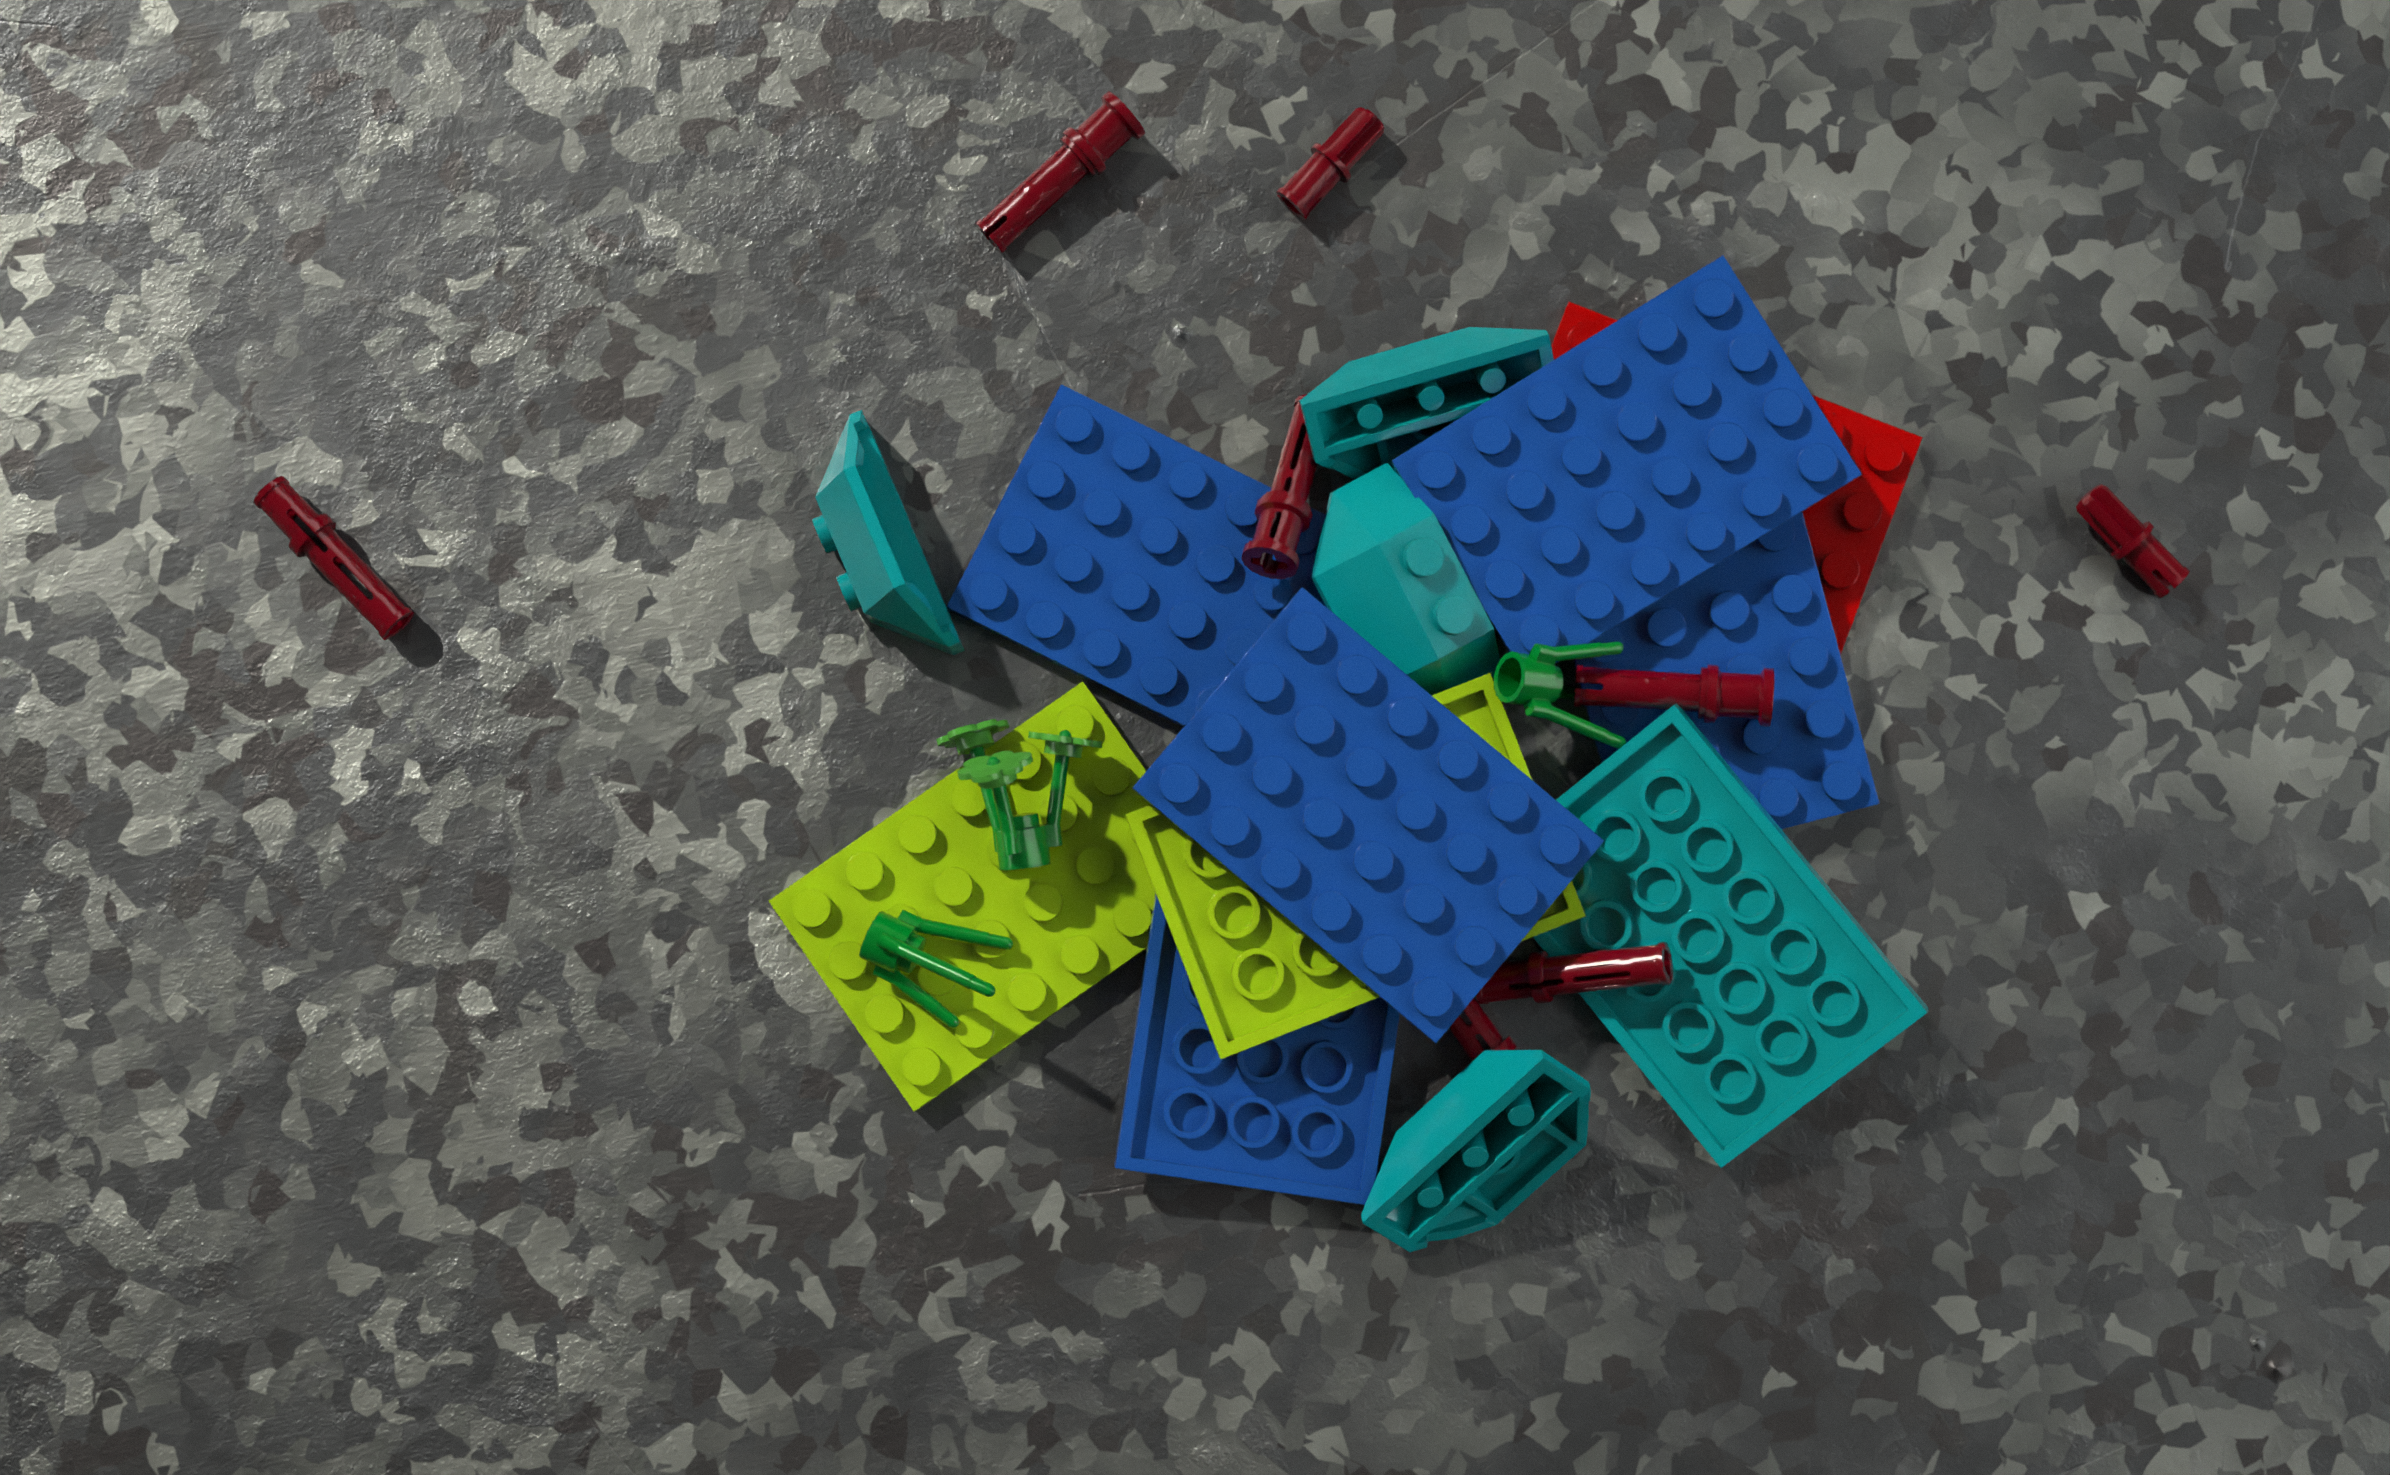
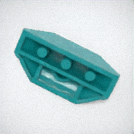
(1408, 393)
(878, 544)
(1401, 584)
(1479, 1148)

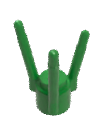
(1536, 683)
(896, 946)

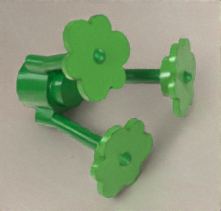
(1017, 837)

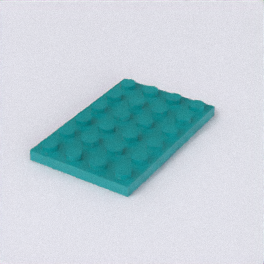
(1769, 966)

